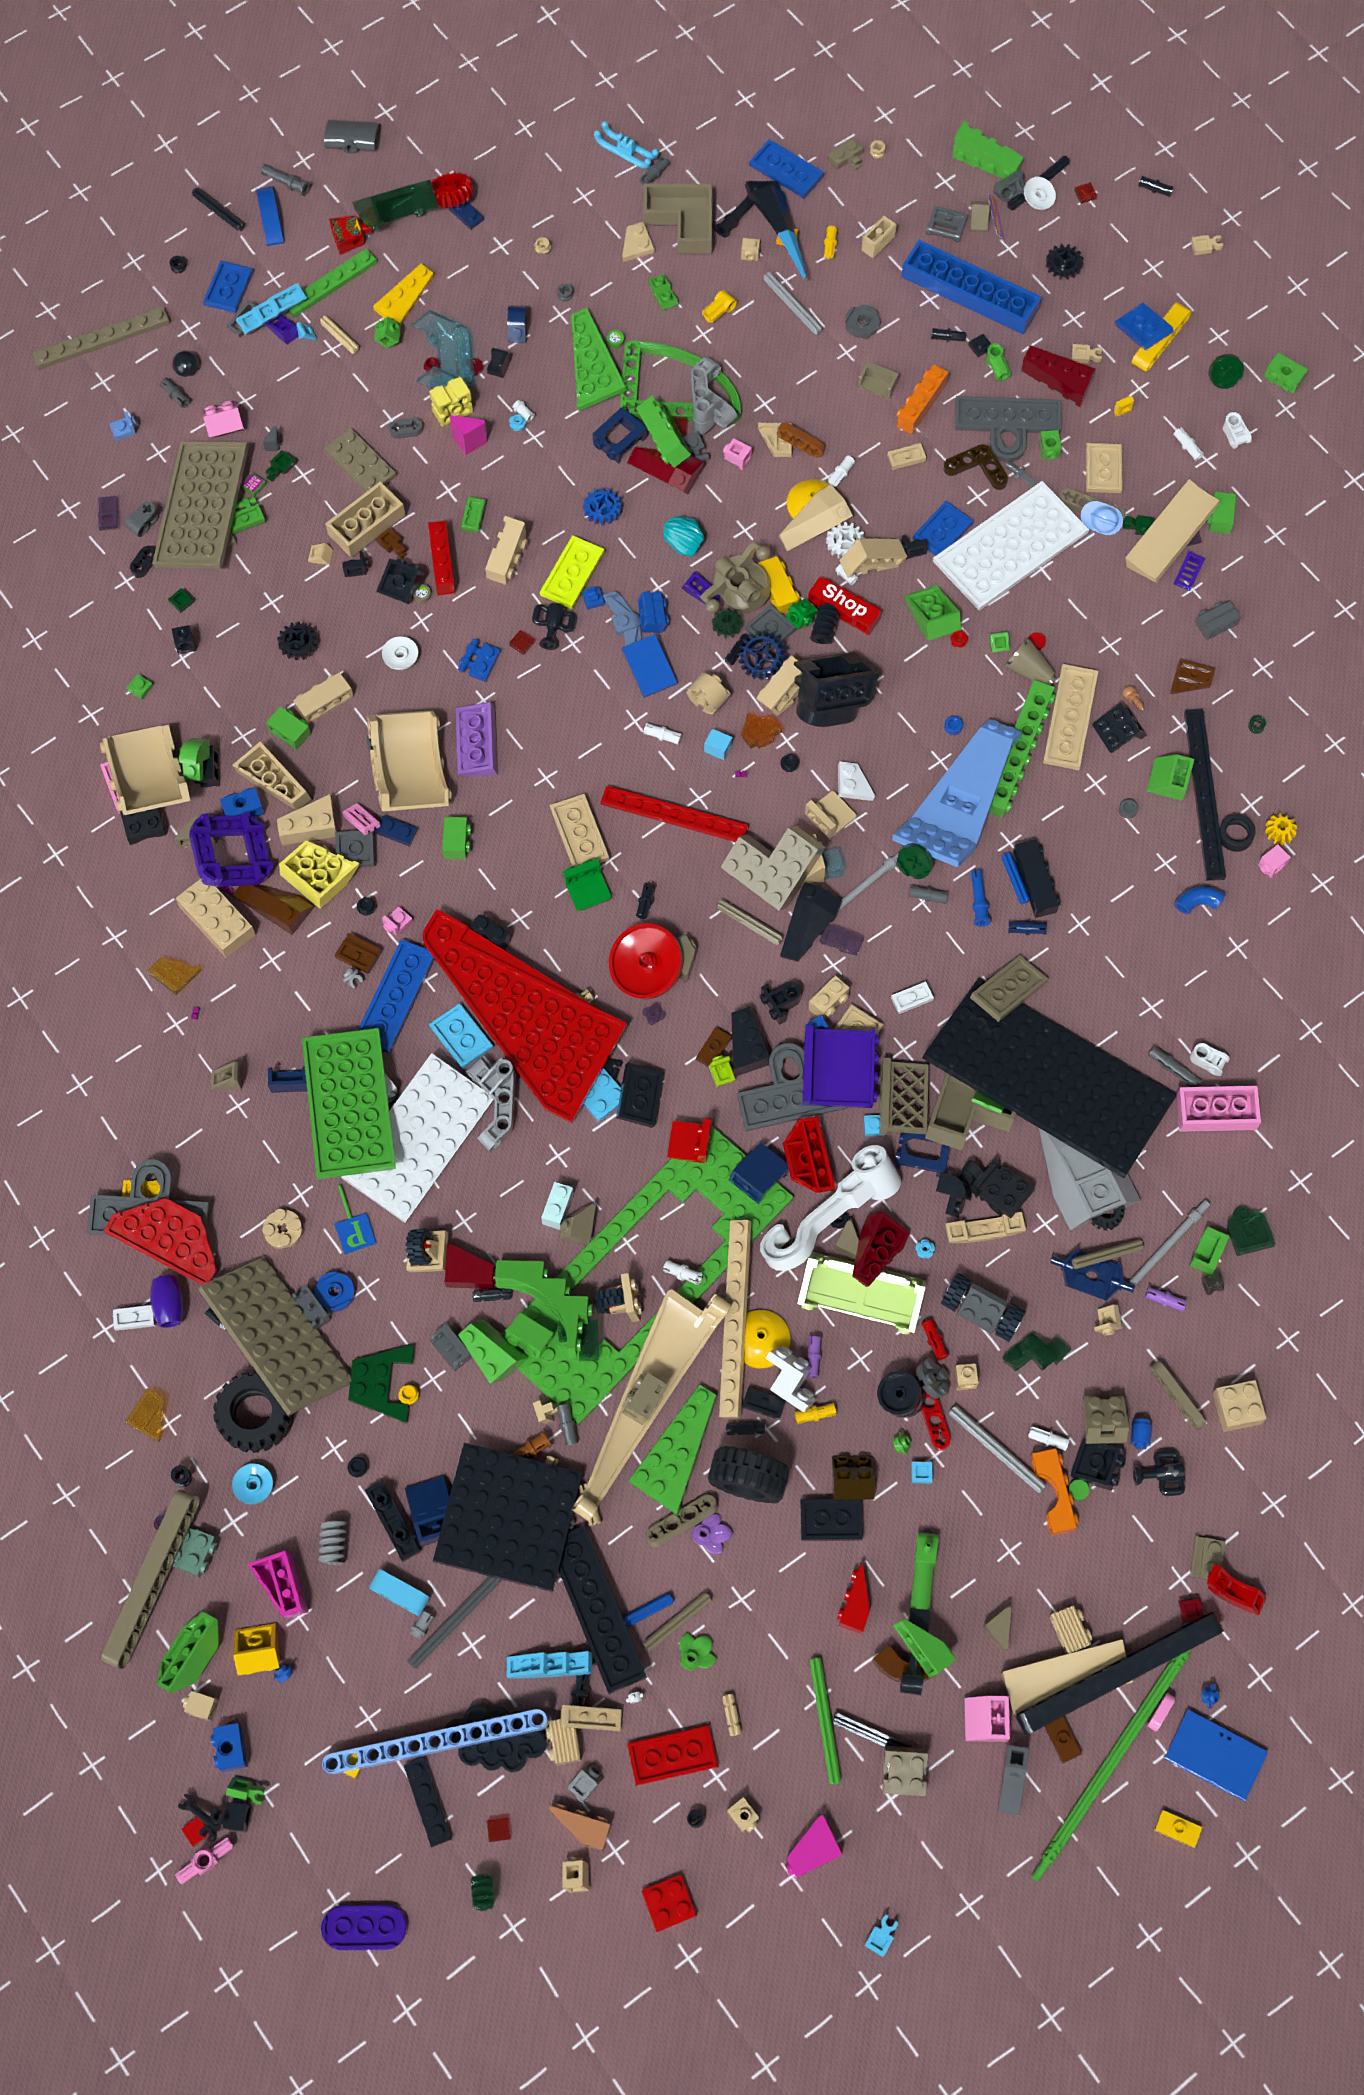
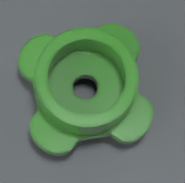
(902, 1443)

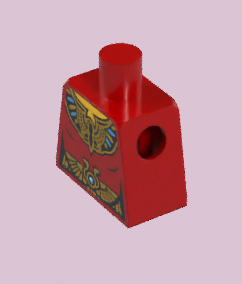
(348, 233)

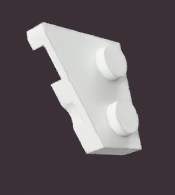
(853, 782)

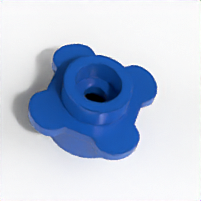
(283, 1673)
(1210, 1695)

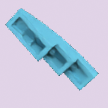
(271, 308)
(549, 1665)

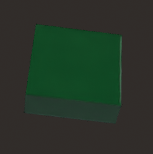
(181, 600)

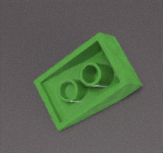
(933, 612)

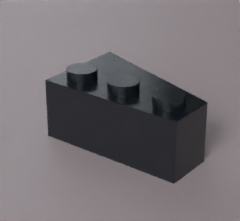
(747, 1044)

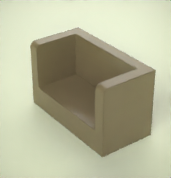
(878, 380)

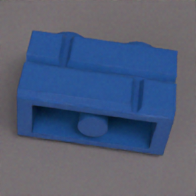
(652, 612)

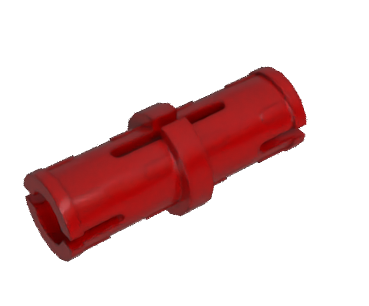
(935, 1340)

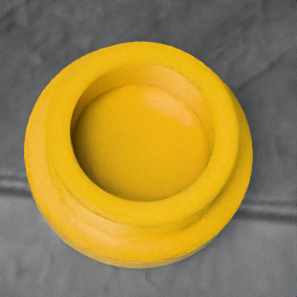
(408, 1394)

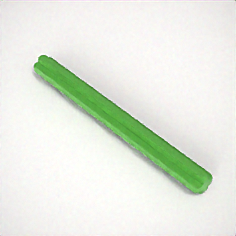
(825, 1721)

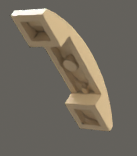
(985, 1229)

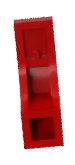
(1234, 1591)

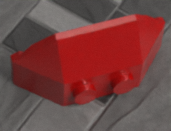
(808, 1156)

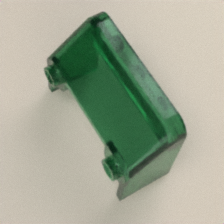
(396, 204)

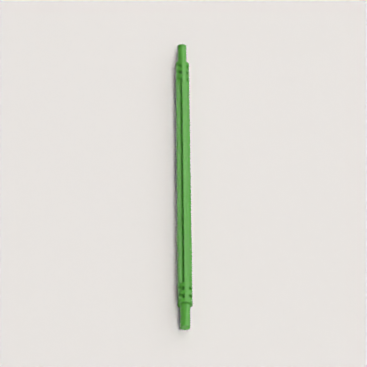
(1110, 1764)

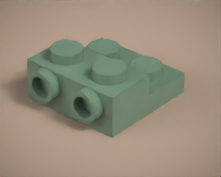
(195, 1552)

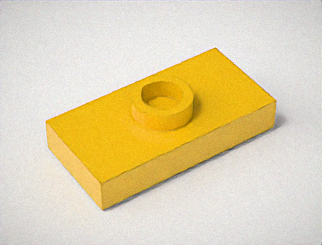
(1178, 1828)

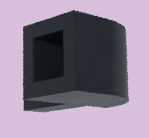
(957, 1190)

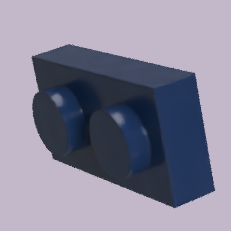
(467, 215)
(396, 830)

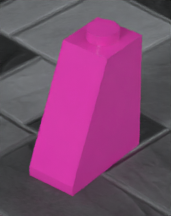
(813, 1850)

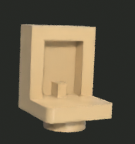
(1109, 1320)

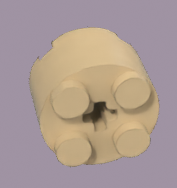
(708, 692)

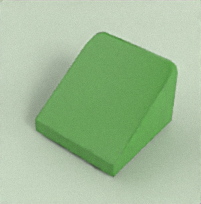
(999, 641)

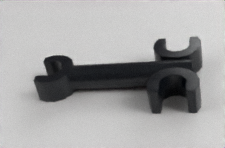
(213, 1823)

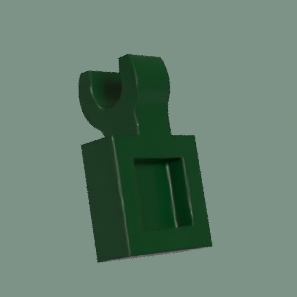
(280, 463)
(1140, 525)

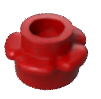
(959, 635)

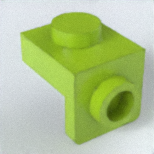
(721, 1071)

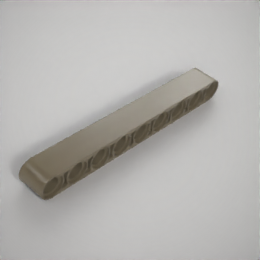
(150, 1579)

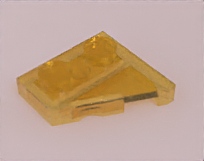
(173, 974)
(148, 1415)

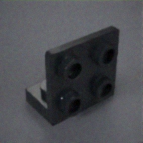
(1118, 727)

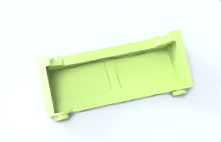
(889, 1299)

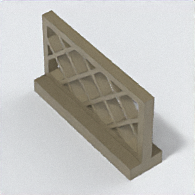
(887, 1099)

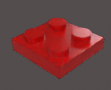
(668, 1903)

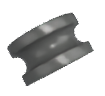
(564, 287)

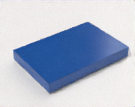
(228, 286)
(1144, 326)
(943, 528)
(649, 666)

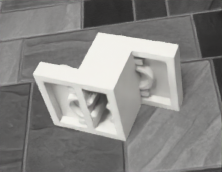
(791, 1378)

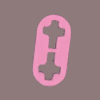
(1161, 1712)

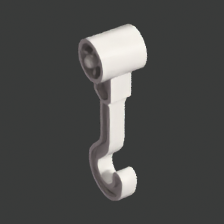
(872, 1178)

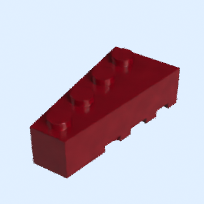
(1059, 373)

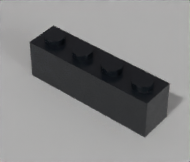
(1036, 878)

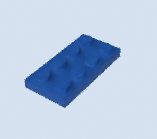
(786, 168)

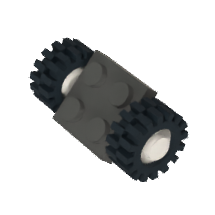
(982, 1308)

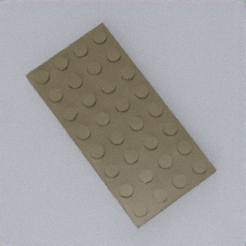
(200, 505)
(275, 1335)

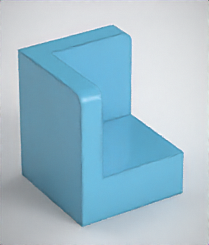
(718, 744)

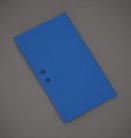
(1214, 1756)

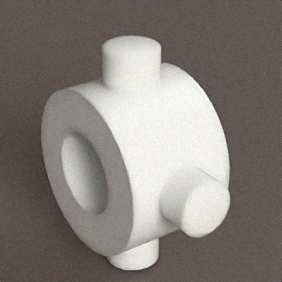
(634, 1697)

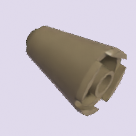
(1031, 664)

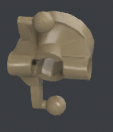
(751, 592)

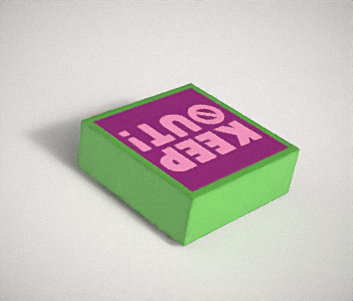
(253, 484)

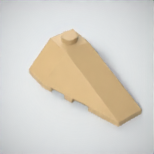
(821, 513)

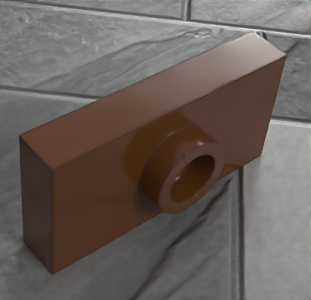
(713, 1046)
(1062, 1740)

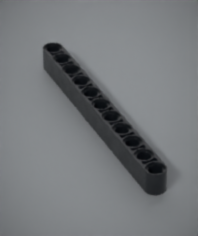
(1119, 1673)

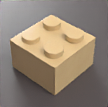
(1239, 1406)

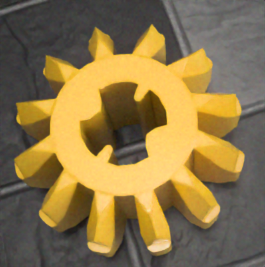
(1280, 829)

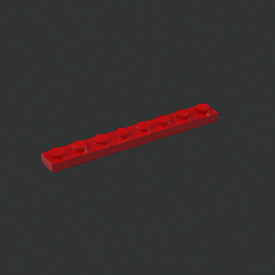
(673, 814)

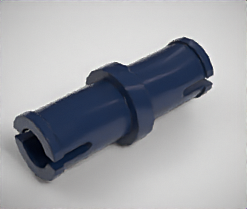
(1027, 927)

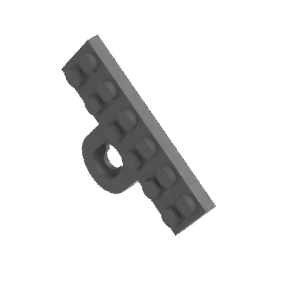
(1007, 415)
(782, 1100)
(104, 1206)

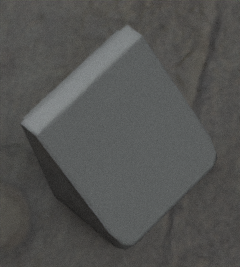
(271, 441)

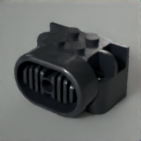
(833, 690)

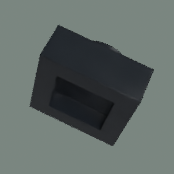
(979, 345)

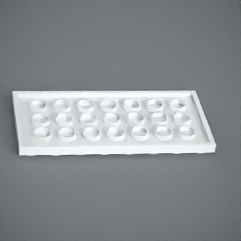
(1010, 545)
(426, 1132)

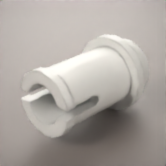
(519, 407)
(840, 572)

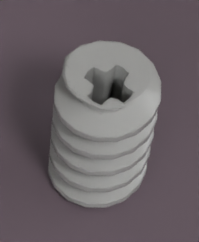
(330, 1543)

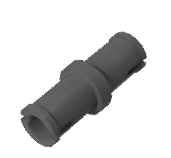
(654, 171)
(174, 392)
(927, 894)
(567, 1424)

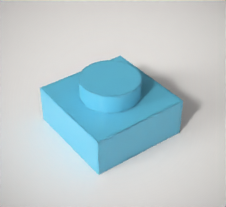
(871, 1125)
(921, 1472)

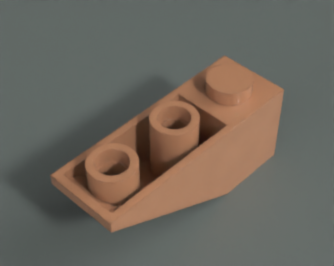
(587, 1830)

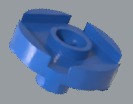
(344, 1297)

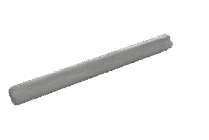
(997, 1449)

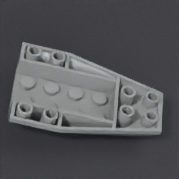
(1082, 1185)

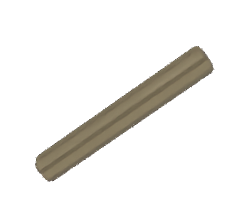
(749, 922)
(1107, 1254)
(676, 1622)

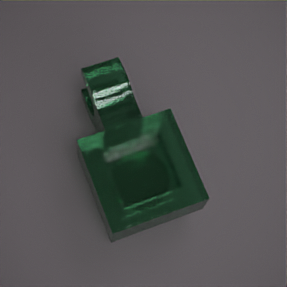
(1060, 1348)

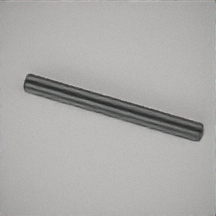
(453, 1621)

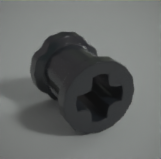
(181, 1470)

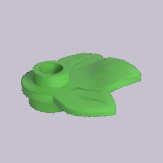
(698, 1649)

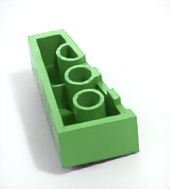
(985, 153)
(663, 431)

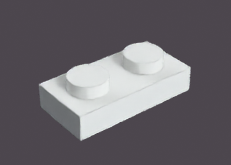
(912, 997)
(133, 1318)

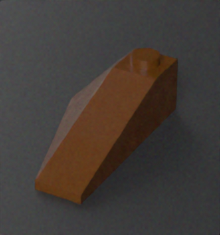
(277, 906)

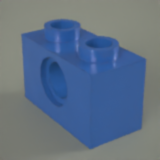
(248, 797)
(236, 1758)

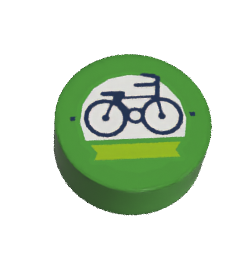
(615, 339)

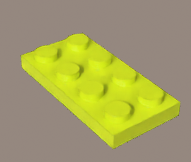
(572, 572)

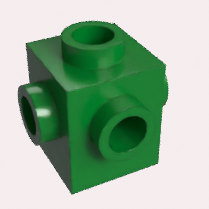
(801, 613)

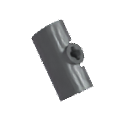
(351, 135)

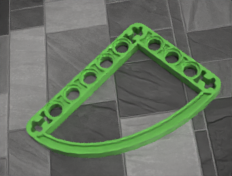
(674, 353)

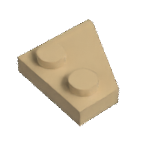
(636, 242)
(777, 446)

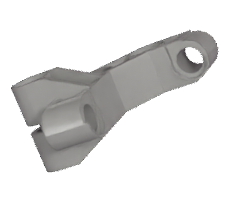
(706, 405)
(496, 1085)

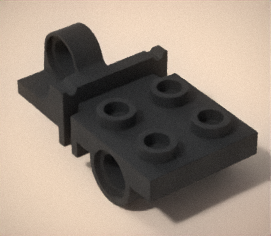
(997, 1186)

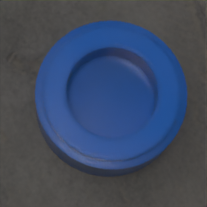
(953, 725)

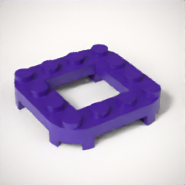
(216, 875)

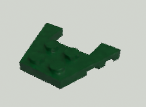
(372, 1382)

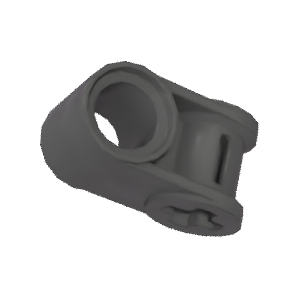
(1013, 183)
(142, 520)

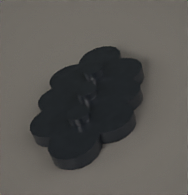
(507, 1752)

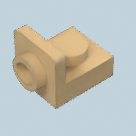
(750, 249)

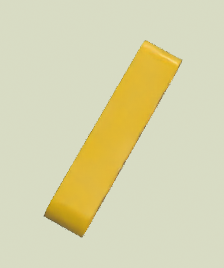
(1176, 318)

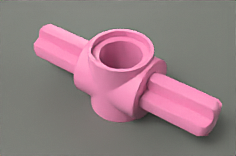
(195, 1867)

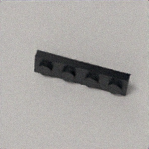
(427, 1802)

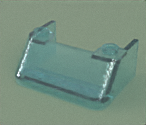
(453, 347)

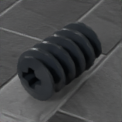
(824, 624)

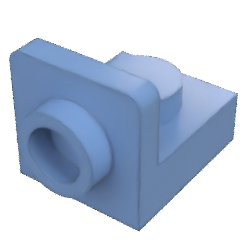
(123, 427)

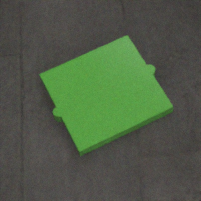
(987, 1103)

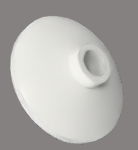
(1043, 189)
(396, 647)

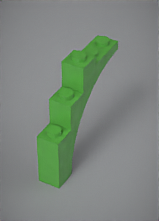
(534, 1280)

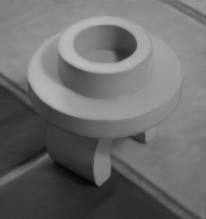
(349, 975)

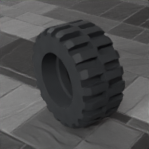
(226, 1408)
(748, 1474)

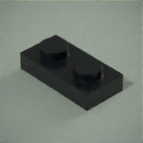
(763, 1404)

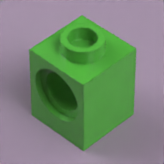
(1050, 438)

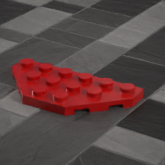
(168, 1236)

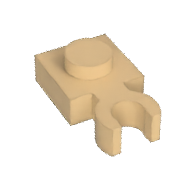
(1204, 244)
(1083, 354)

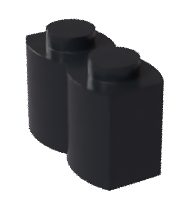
(490, 931)

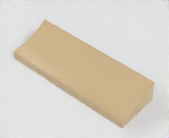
(1171, 531)
(1042, 1679)

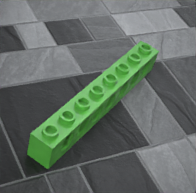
(1038, 693)

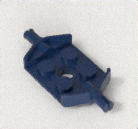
(1108, 1274)

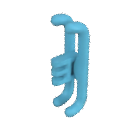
(625, 147)

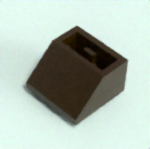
(853, 1478)

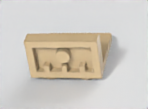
(830, 814)

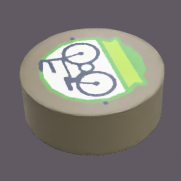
(422, 595)

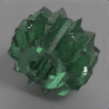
(727, 623)
(482, 1892)

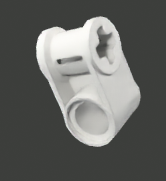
(1237, 433)
(1210, 1059)

